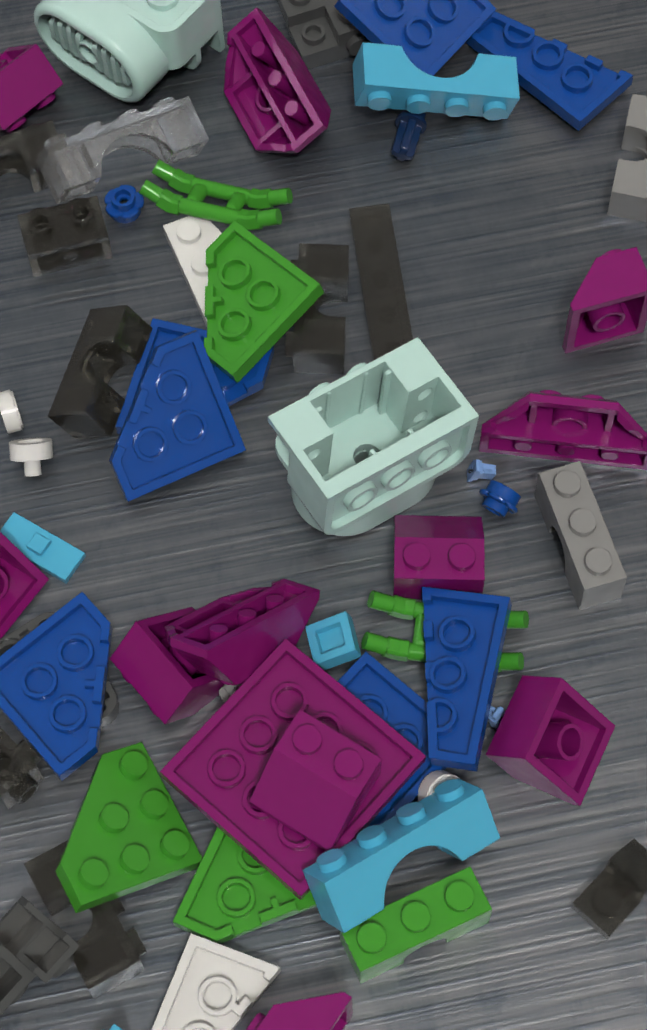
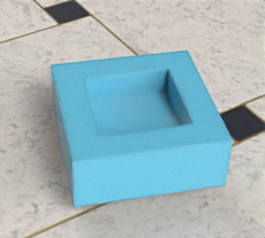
(333, 641)

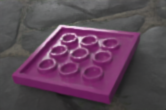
(230, 752)

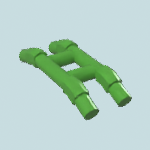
(200, 188)
(415, 651)

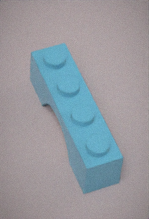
(389, 80)
(353, 879)

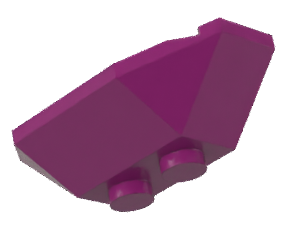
(272, 88)
(567, 430)
(242, 629)

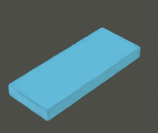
(43, 547)

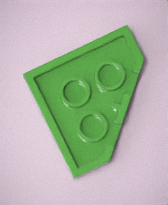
(250, 299)
(124, 833)
(234, 895)

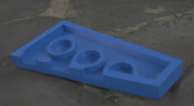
(557, 77)
(461, 669)

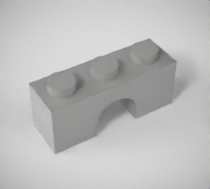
(630, 181)
(589, 552)

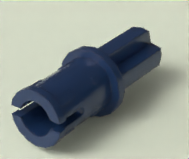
(408, 134)

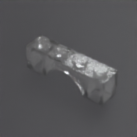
(166, 132)

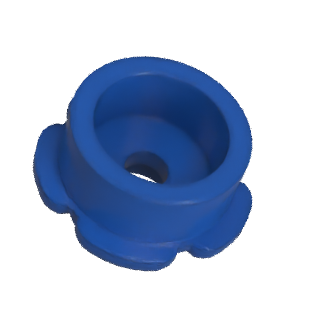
(127, 211)
(499, 499)

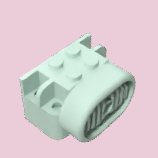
(129, 42)
(373, 440)

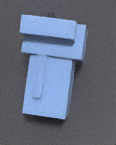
(480, 470)
(495, 716)

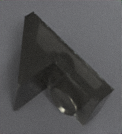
(615, 890)

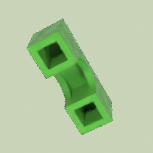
(430, 914)

